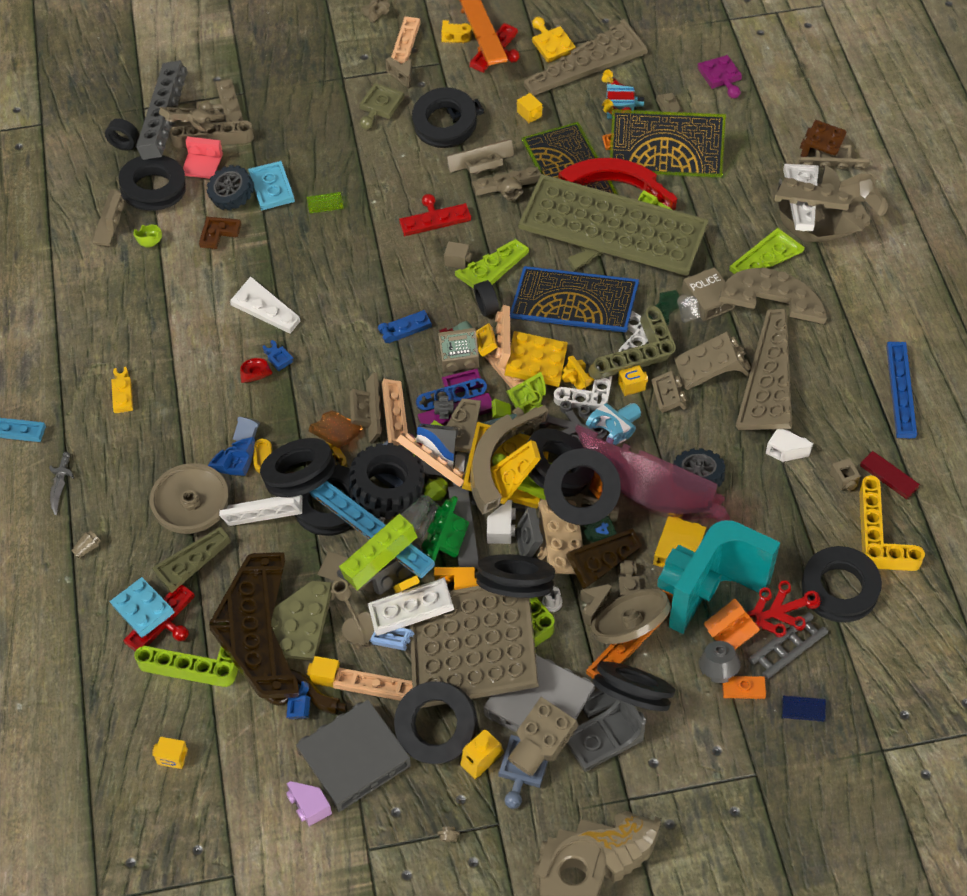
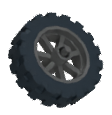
(236, 193)
(701, 462)

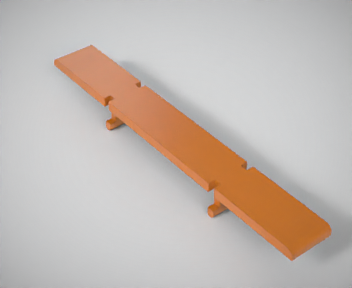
(483, 31)

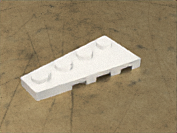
(263, 305)

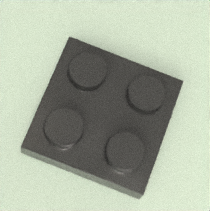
(528, 533)

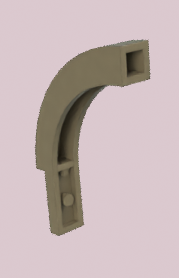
(481, 481)

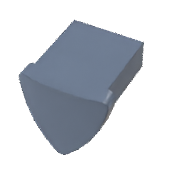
(245, 428)

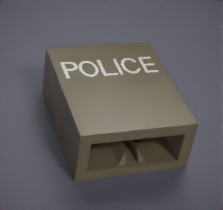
(707, 288)

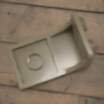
(711, 359)

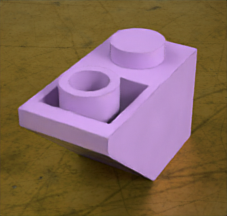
(310, 802)

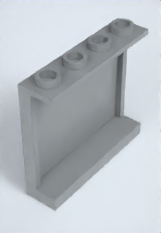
(556, 685)

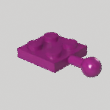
(721, 72)

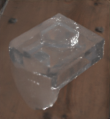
(688, 307)

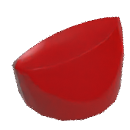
(254, 370)

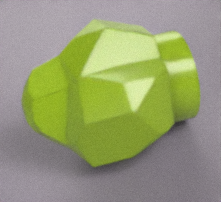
(436, 488)

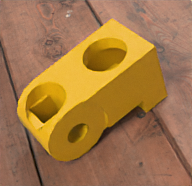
(456, 33)

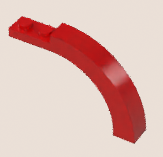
(618, 170)

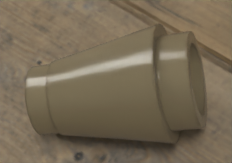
(86, 543)

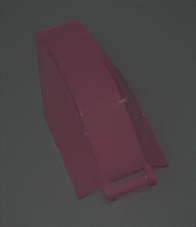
(657, 483)

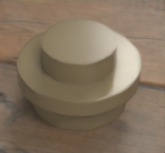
(448, 834)

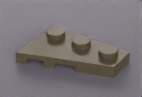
(465, 418)

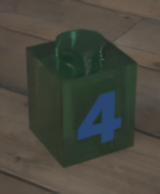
(599, 530)

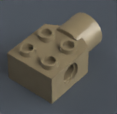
(542, 736)

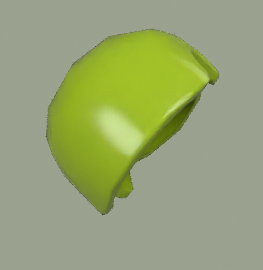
(148, 235)

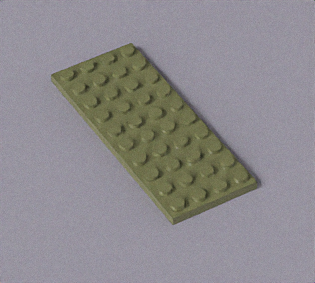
(614, 224)

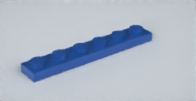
(901, 390)

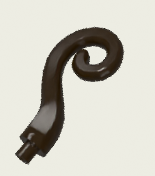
(323, 702)

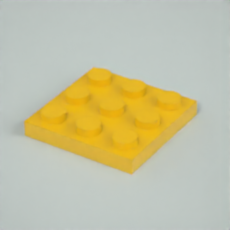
(534, 355)

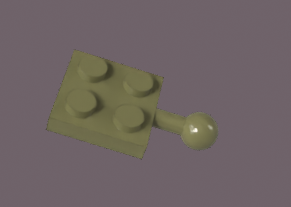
(380, 102)

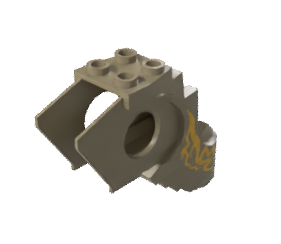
(595, 851)

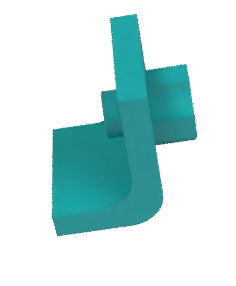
(724, 554)

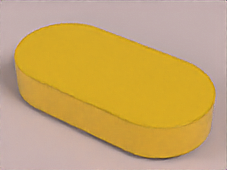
(261, 451)

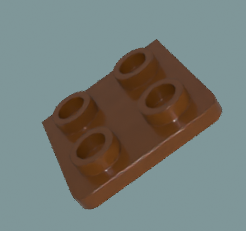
(823, 138)

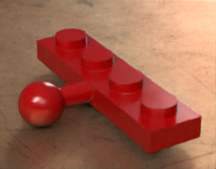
(505, 35)
(434, 218)
(178, 601)

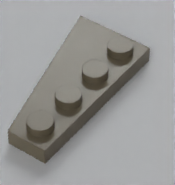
(812, 194)

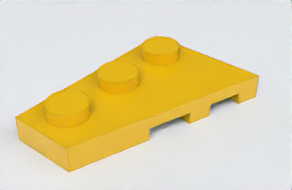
(514, 469)

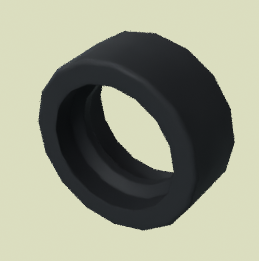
(126, 128)
(486, 298)

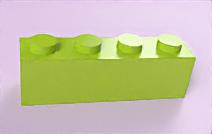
(378, 551)

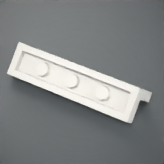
(262, 510)

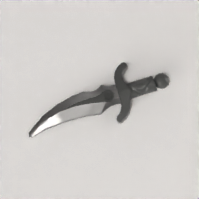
(59, 481)

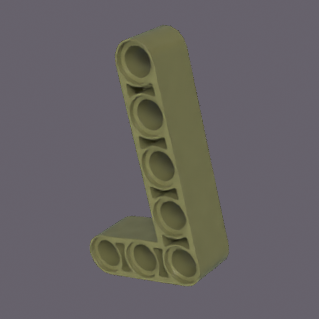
(638, 353)

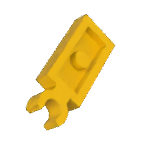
(122, 392)

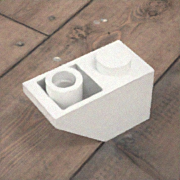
(788, 446)
(500, 524)

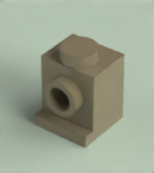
(845, 474)

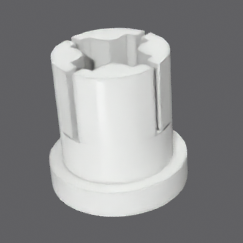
(554, 604)

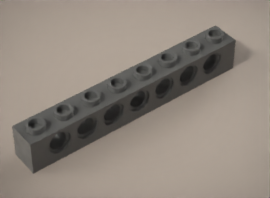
(166, 94)

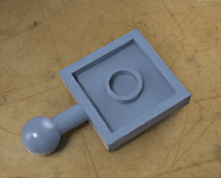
(509, 771)

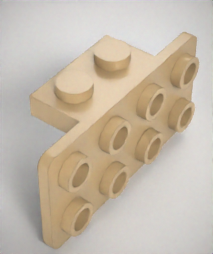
(558, 539)

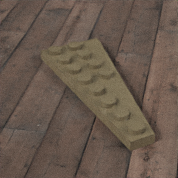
(606, 50)
(768, 391)

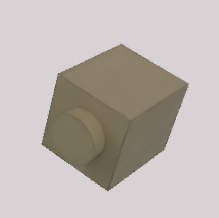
(457, 255)

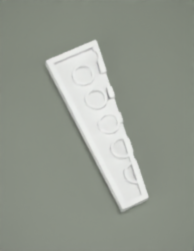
(802, 213)

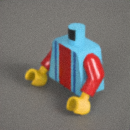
(619, 96)

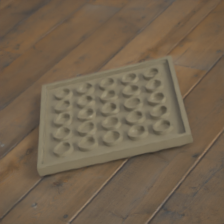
(478, 646)

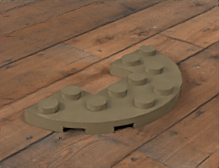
(774, 285)

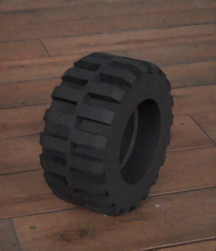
(388, 460)

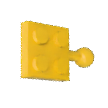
(551, 43)

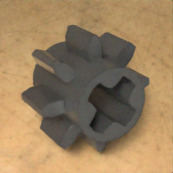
(443, 407)

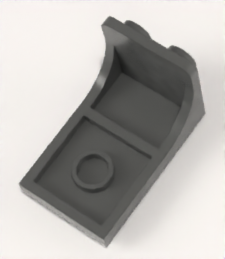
(607, 735)

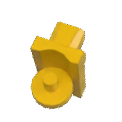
(575, 373)

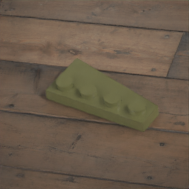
(185, 563)

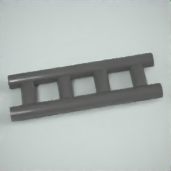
(787, 657)

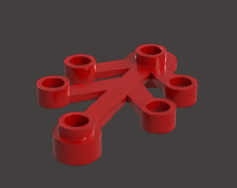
(778, 610)

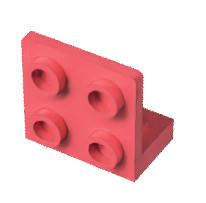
(202, 157)

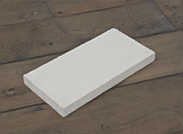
(410, 606)

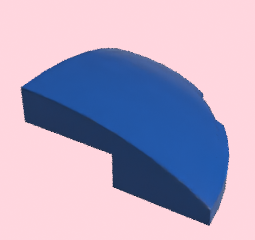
(235, 459)

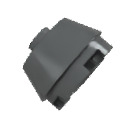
(719, 661)

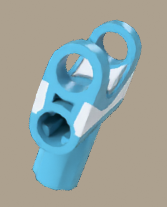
(615, 421)

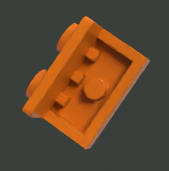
(732, 625)

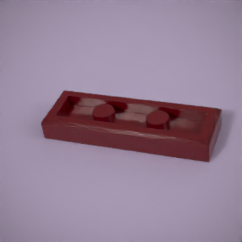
(889, 475)

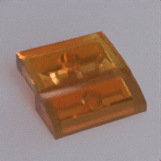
(335, 429)

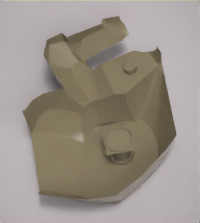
(837, 223)

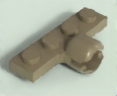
(199, 118)
(507, 184)

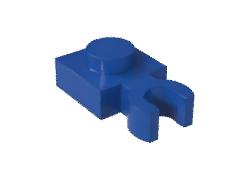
(278, 356)
(299, 706)

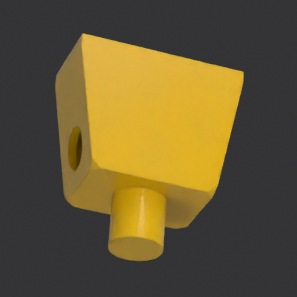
(483, 751)

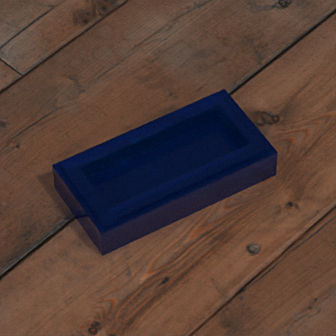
(804, 708)

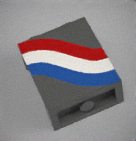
(441, 442)

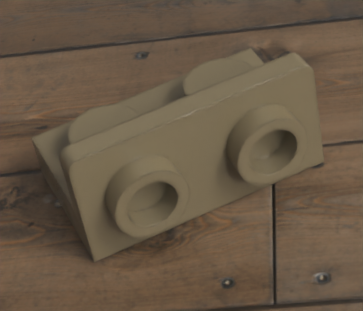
(669, 392)

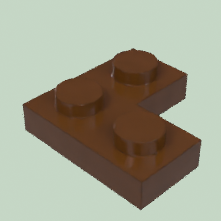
(217, 227)

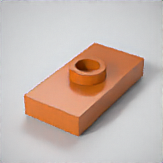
(745, 687)

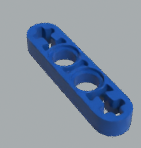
(450, 391)

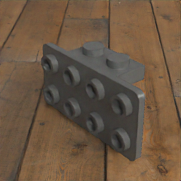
(388, 576)

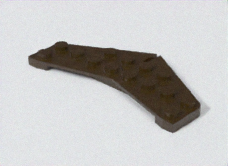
(245, 627)

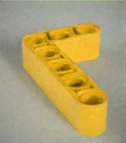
(875, 530)

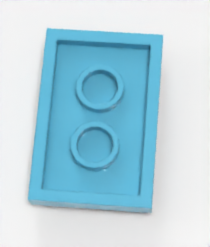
(271, 185)
(142, 607)

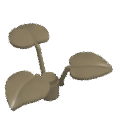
(360, 627)

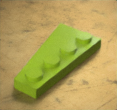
(768, 252)
(493, 265)

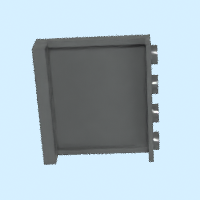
(353, 754)

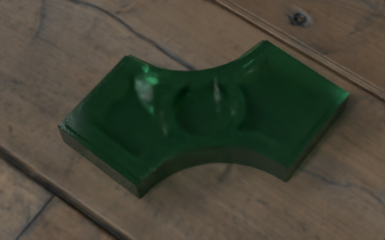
(667, 304)

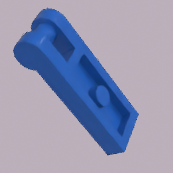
(405, 326)

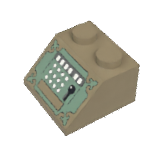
(458, 350)

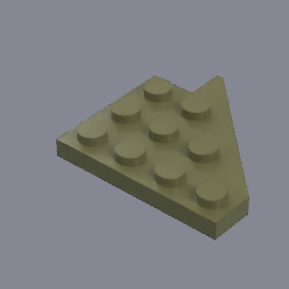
(301, 620)

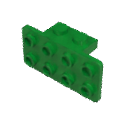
(446, 531)

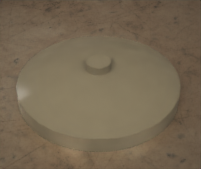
(189, 498)
(630, 616)

